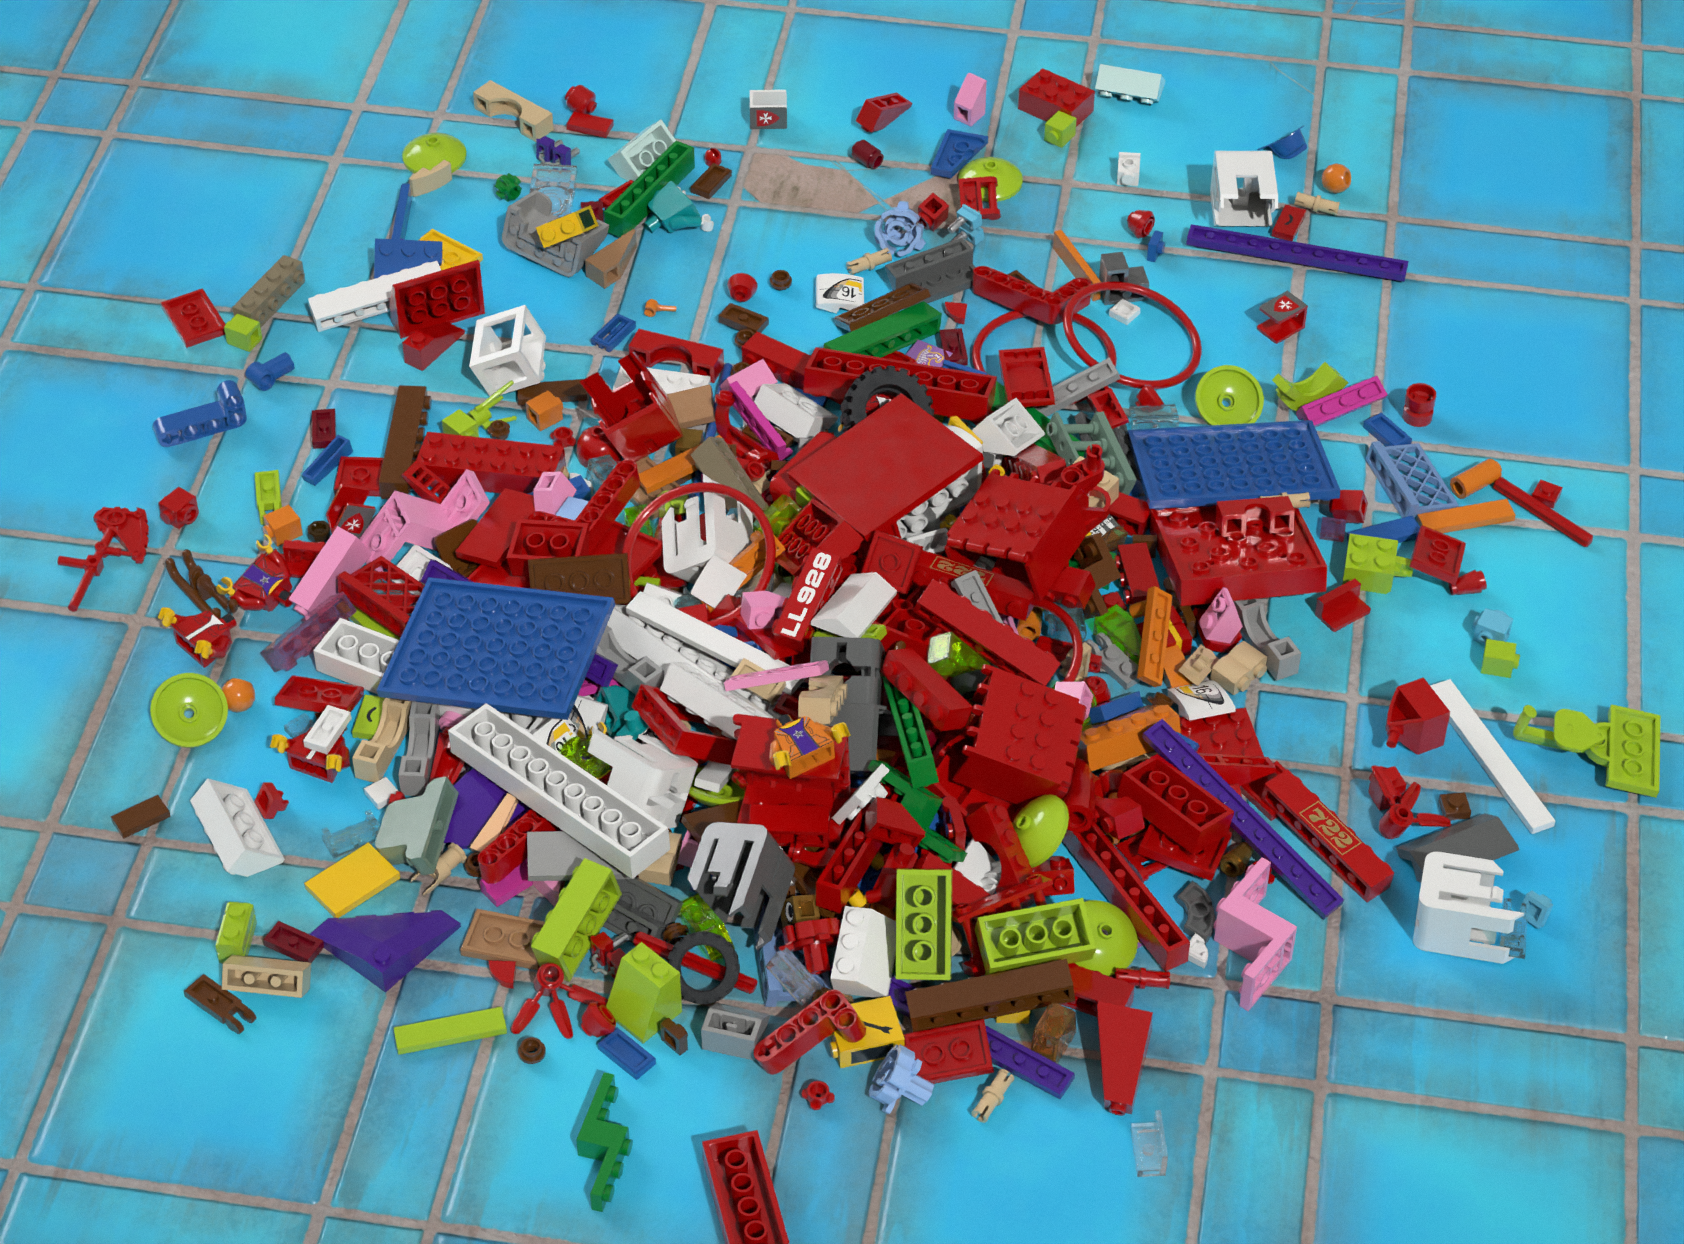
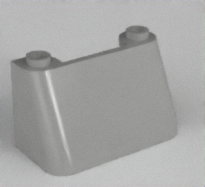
(522, 237)

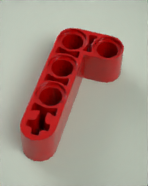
(807, 1030)

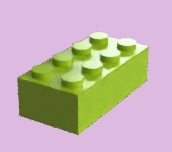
(576, 917)
(924, 924)
(1035, 936)

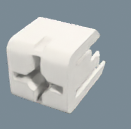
(1246, 205)
(726, 536)
(652, 782)
(1457, 908)

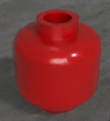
(581, 99)

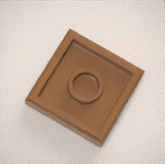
(693, 406)

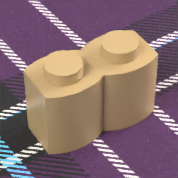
(1239, 668)
(664, 868)

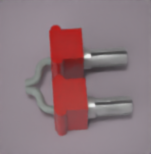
(603, 952)

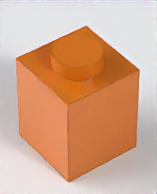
(544, 410)
(282, 525)

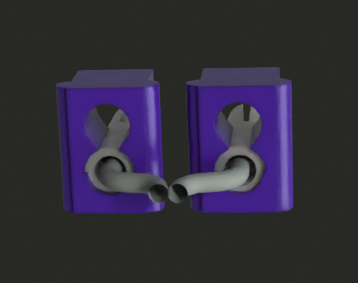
(550, 150)

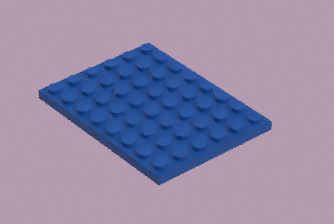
(1231, 463)
(497, 647)

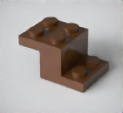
(1096, 558)

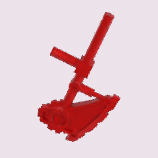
(128, 528)

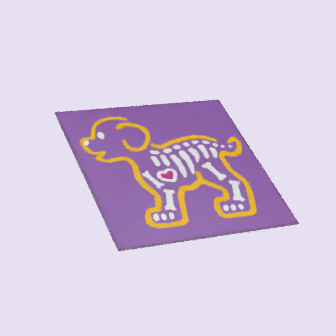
(927, 354)

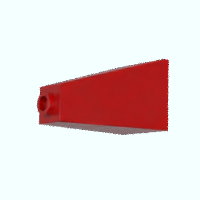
(1123, 1048)

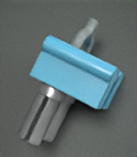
(969, 224)

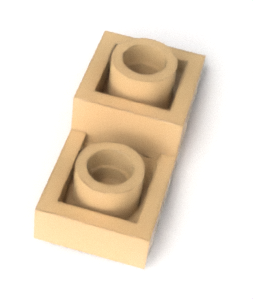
(430, 180)

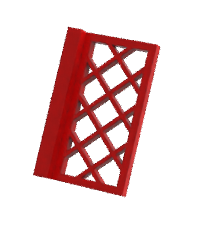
(376, 604)

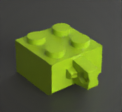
(1374, 563)

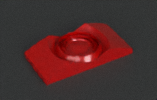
(1026, 376)

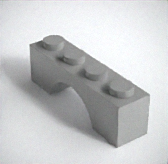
(1281, 654)
(629, 672)
(423, 734)

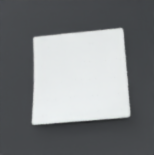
(717, 581)

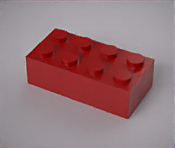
(1176, 804)

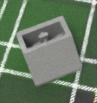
(733, 1030)

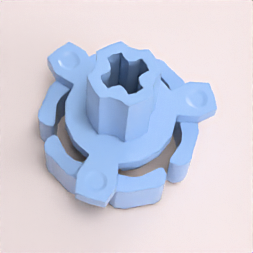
(900, 218)
(899, 1077)

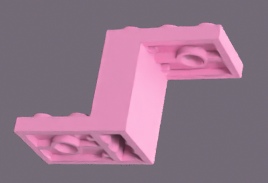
(420, 521)
(1254, 933)

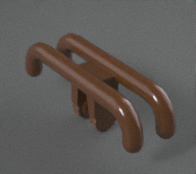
(200, 586)

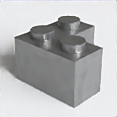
(1115, 268)

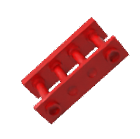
(966, 911)

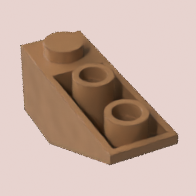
(611, 261)

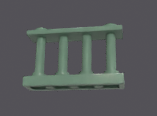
(1103, 436)

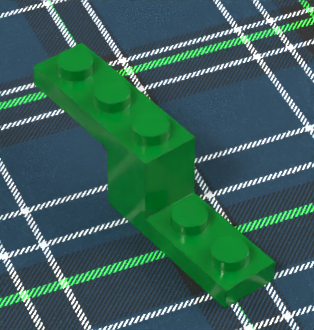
(922, 806)
(604, 1142)

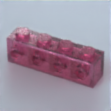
(307, 632)

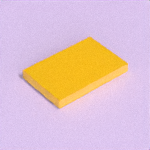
(453, 252)
(352, 880)

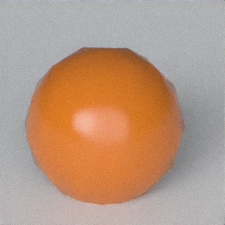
(1336, 178)
(239, 694)

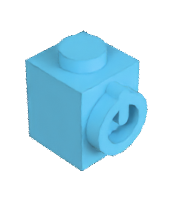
(1492, 625)

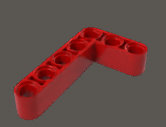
(1027, 297)
(605, 503)
(511, 847)

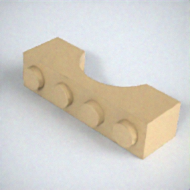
(496, 100)
(823, 698)
(375, 756)

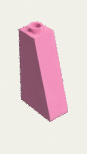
(339, 554)

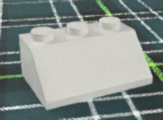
(793, 411)
(1008, 430)
(864, 953)

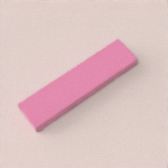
(776, 675)

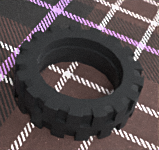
(731, 962)

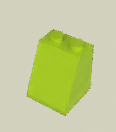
(644, 993)

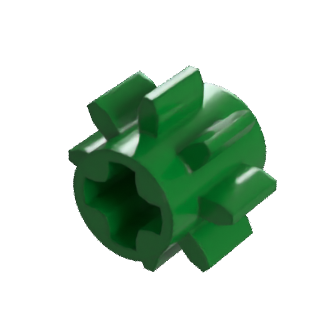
(508, 187)

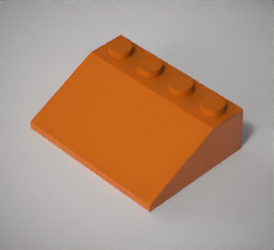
(1121, 736)

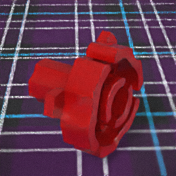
(813, 939)

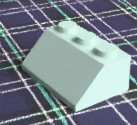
(1129, 84)
(642, 151)

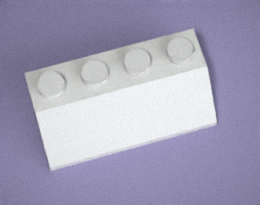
(236, 828)

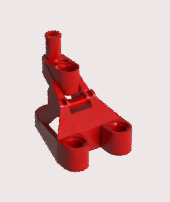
(1088, 475)

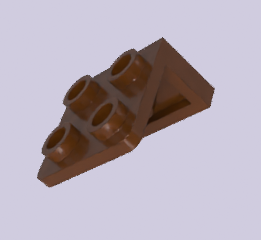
(449, 542)

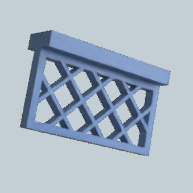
(1397, 484)
(771, 986)

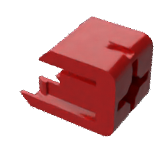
(635, 415)

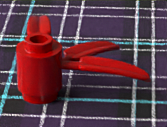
(1399, 816)
(545, 988)

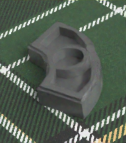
(1199, 911)

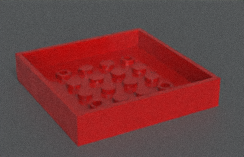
(1247, 565)

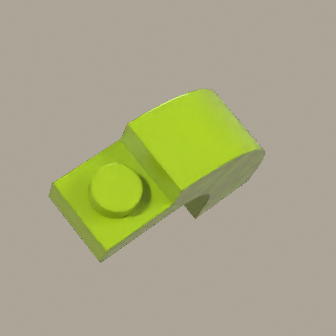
(1321, 383)

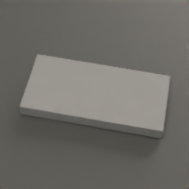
(556, 854)

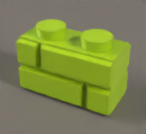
(236, 930)

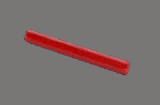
(1543, 511)
(695, 962)

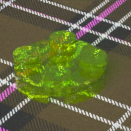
(575, 748)

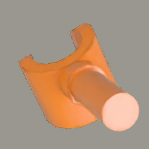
(652, 307)

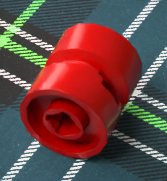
(1419, 405)

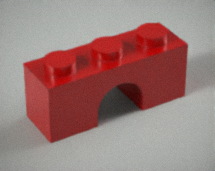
(1271, 512)

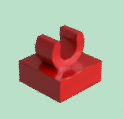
(270, 800)

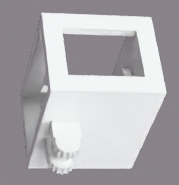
(512, 360)

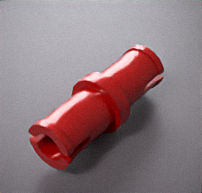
(1143, 978)

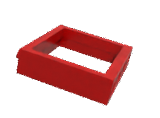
(664, 719)

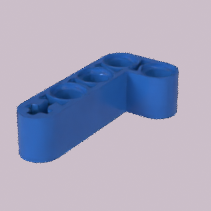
(204, 419)

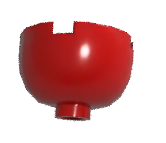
(594, 444)

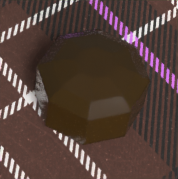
(319, 531)

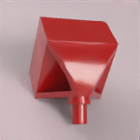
(1417, 717)

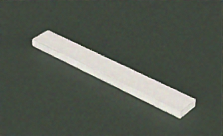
(702, 635)
(1494, 759)

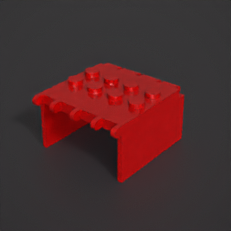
(1020, 523)
(1022, 739)
(822, 785)

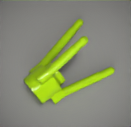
(481, 412)

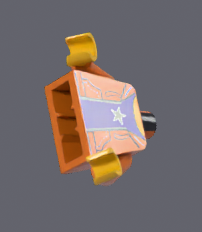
(804, 744)

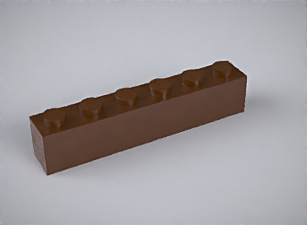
(404, 438)
(990, 995)

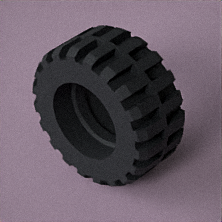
(881, 382)

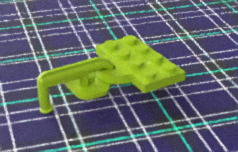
(1623, 745)

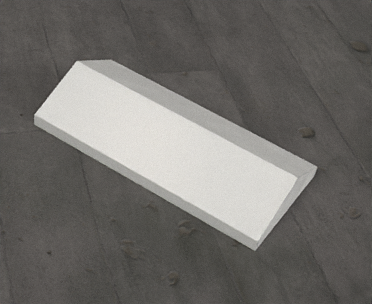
(855, 605)

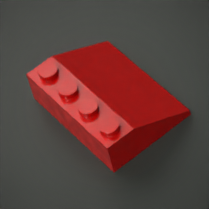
(437, 298)
(818, 529)

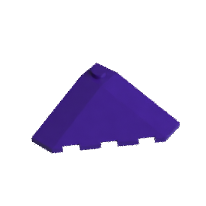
(474, 807)
(385, 945)

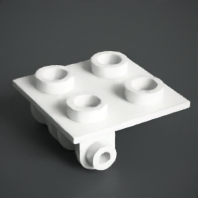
(980, 867)

